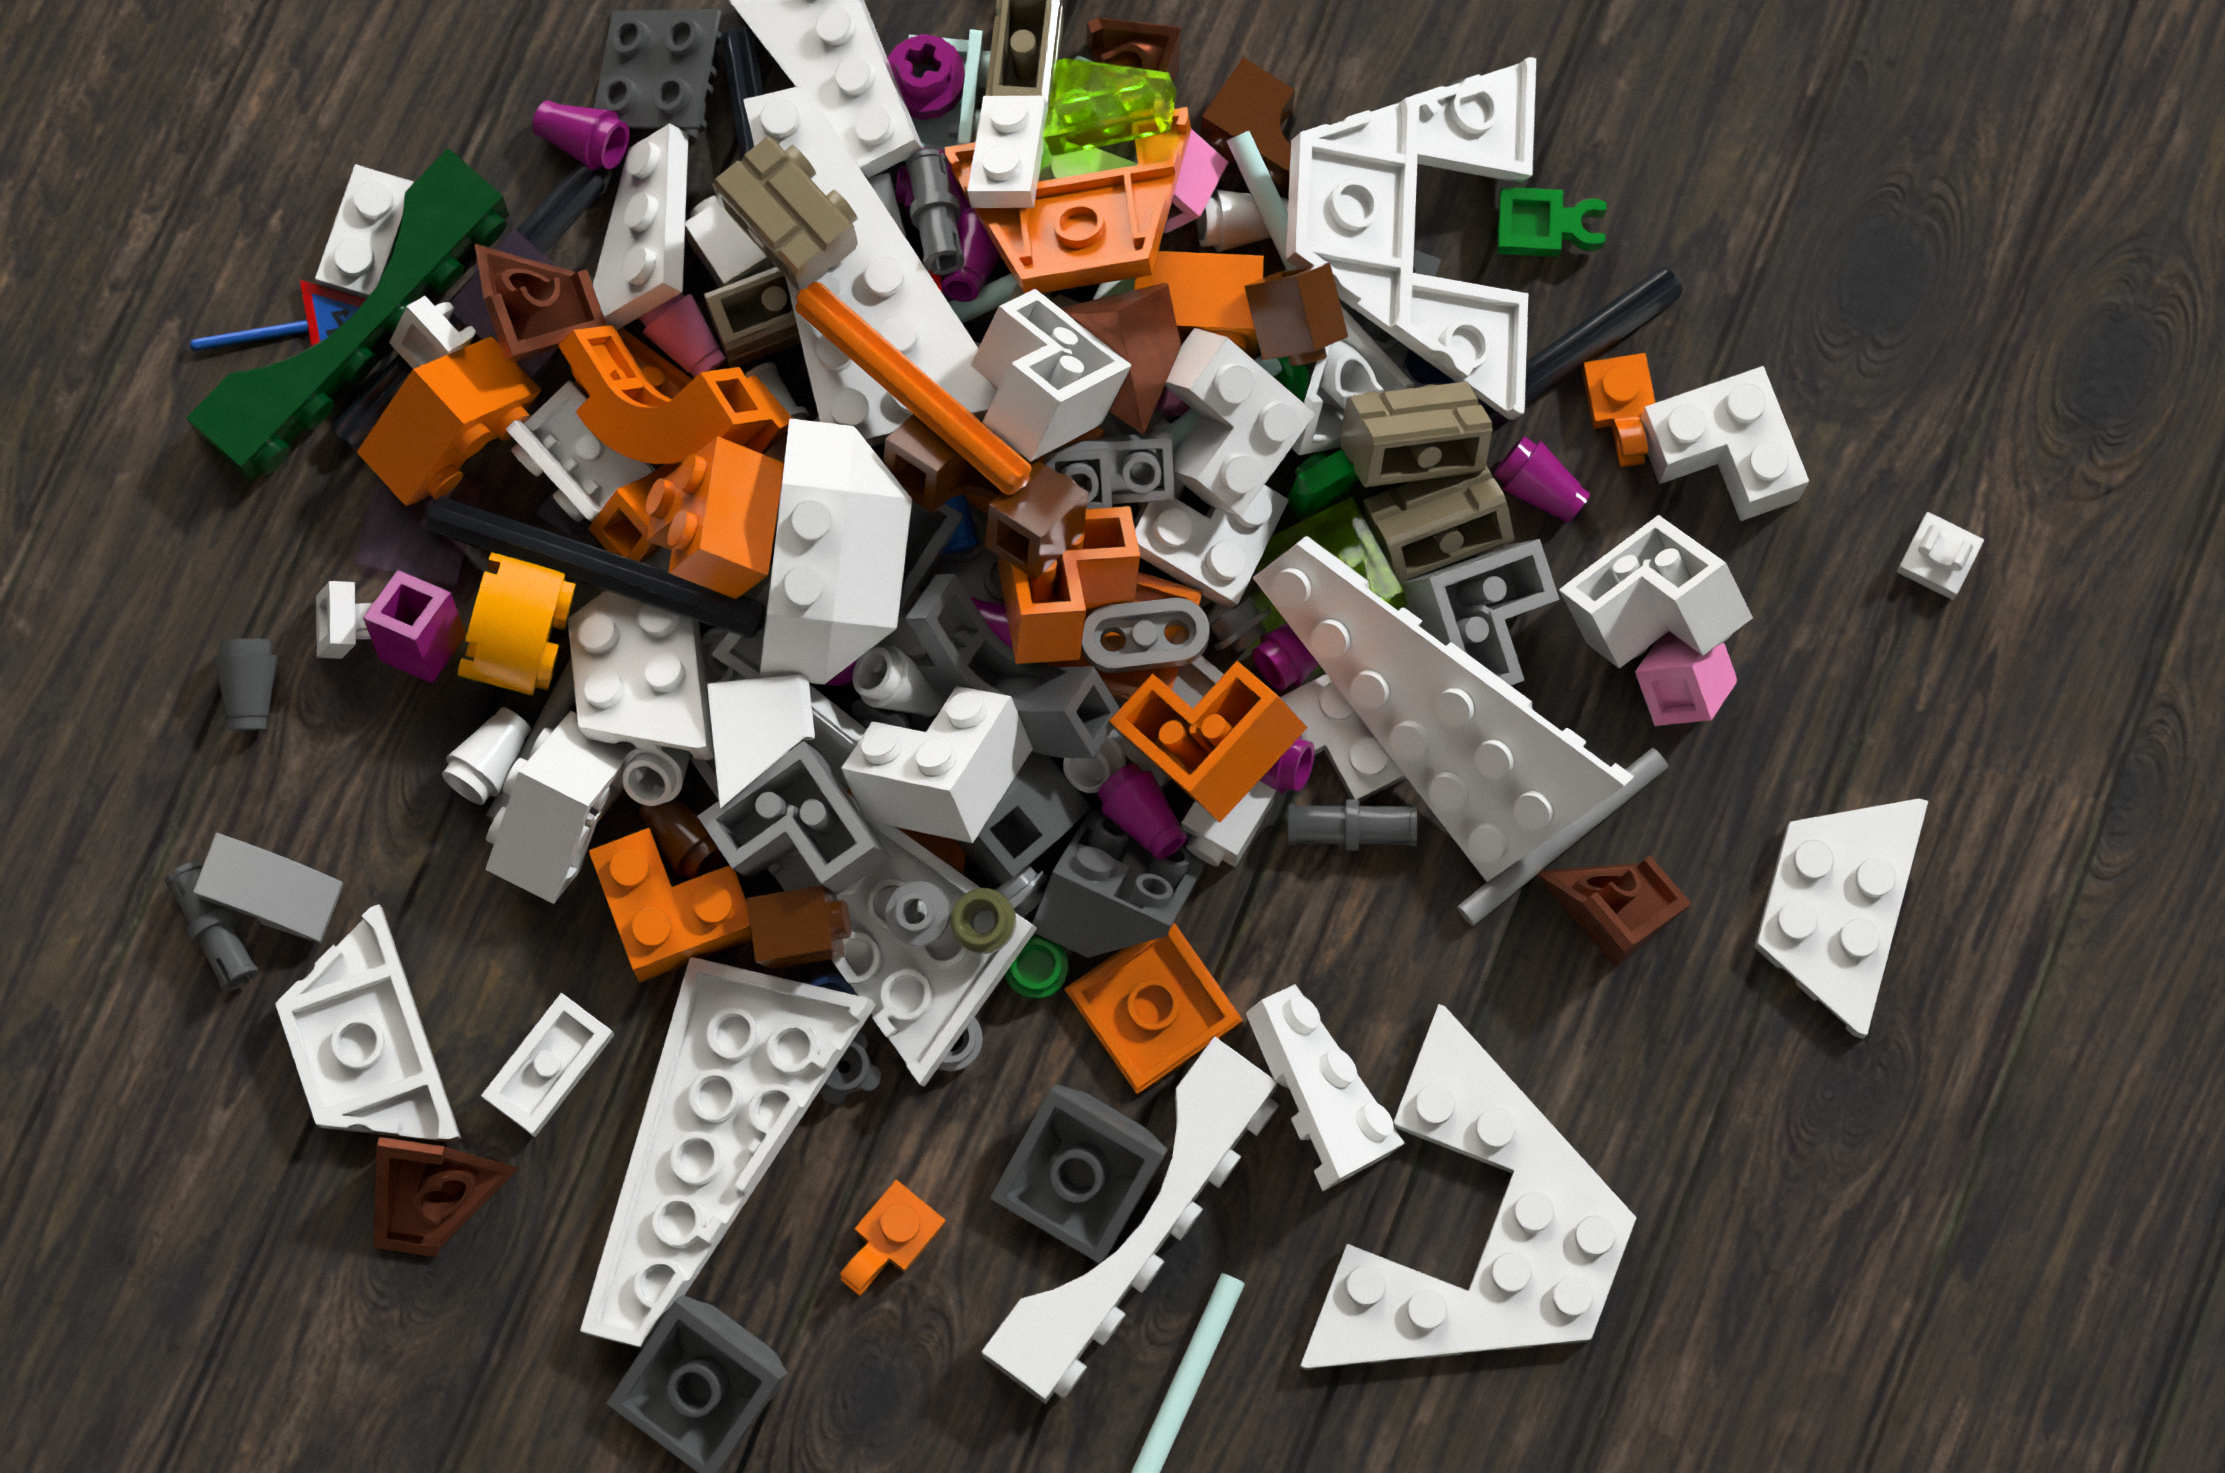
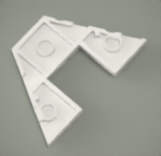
(1357, 210)
(1546, 1251)

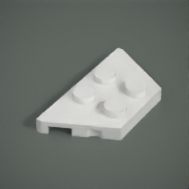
(640, 674)
(1840, 904)
(365, 1042)

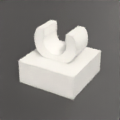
(427, 334)
(1940, 555)
(339, 620)

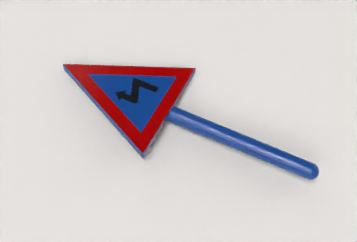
(325, 313)

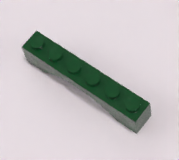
(262, 409)

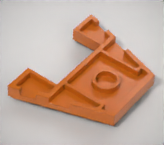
(1089, 223)

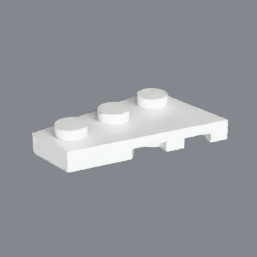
(646, 230)
(1331, 1098)

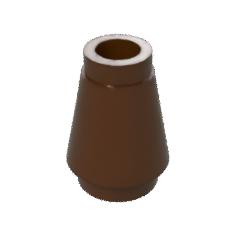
(682, 838)

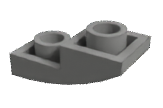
(1119, 468)
(268, 888)

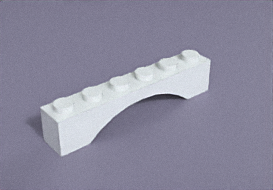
(1052, 1329)

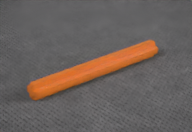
(913, 388)

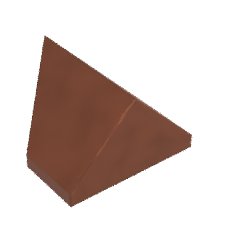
(1135, 45)
(534, 302)
(1145, 334)
(1617, 903)
(428, 1193)

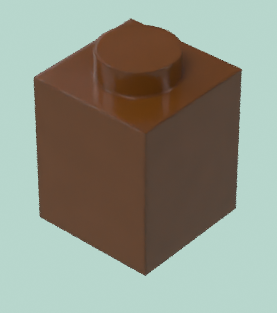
(1296, 313)
(798, 926)

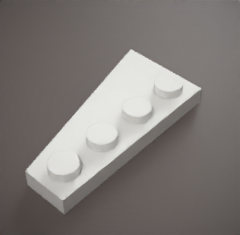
(846, 70)

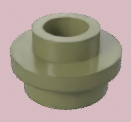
(967, 909)

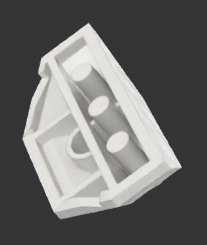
(833, 554)

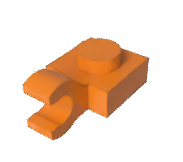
(1616, 398)
(895, 1232)

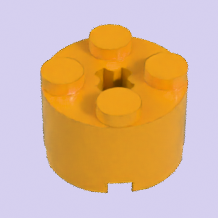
(514, 625)

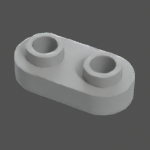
(1144, 629)

